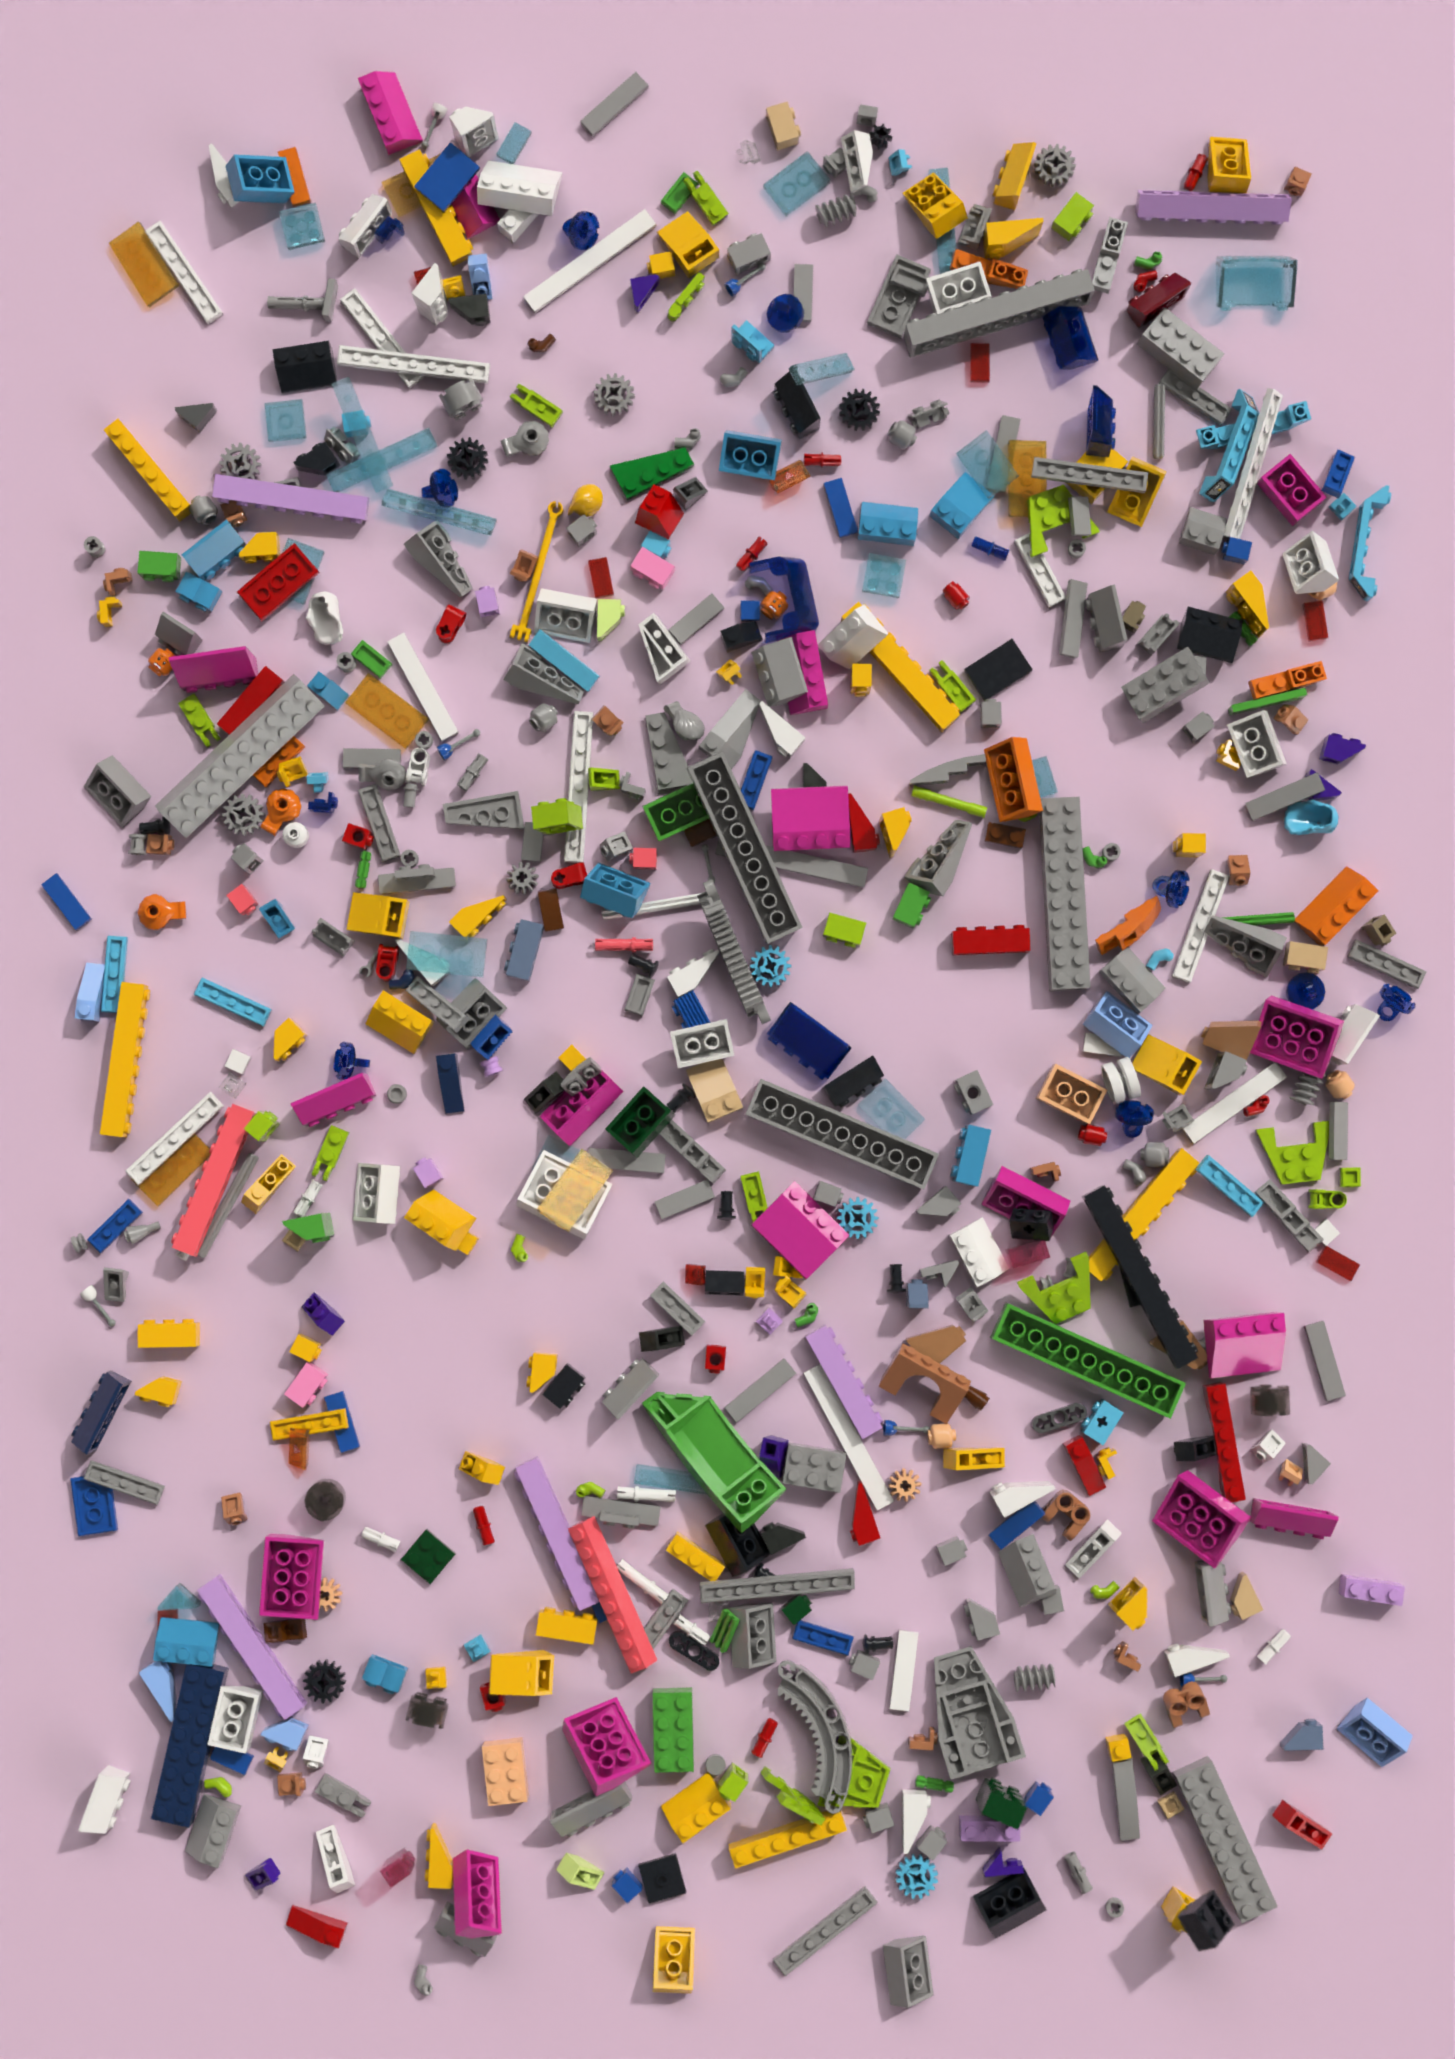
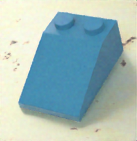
(960, 506)

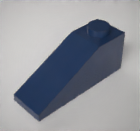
(450, 1083)

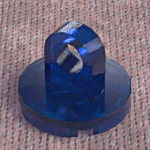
(582, 230)
(785, 313)
(441, 488)
(1176, 888)
(1306, 990)
(1395, 999)
(346, 1060)
(1133, 1114)

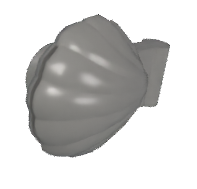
(529, 439)
(685, 723)
(386, 774)

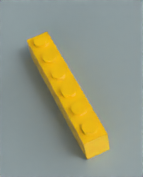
(443, 223)
(148, 469)
(784, 1838)

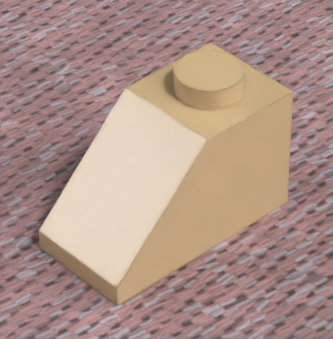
(1244, 1598)

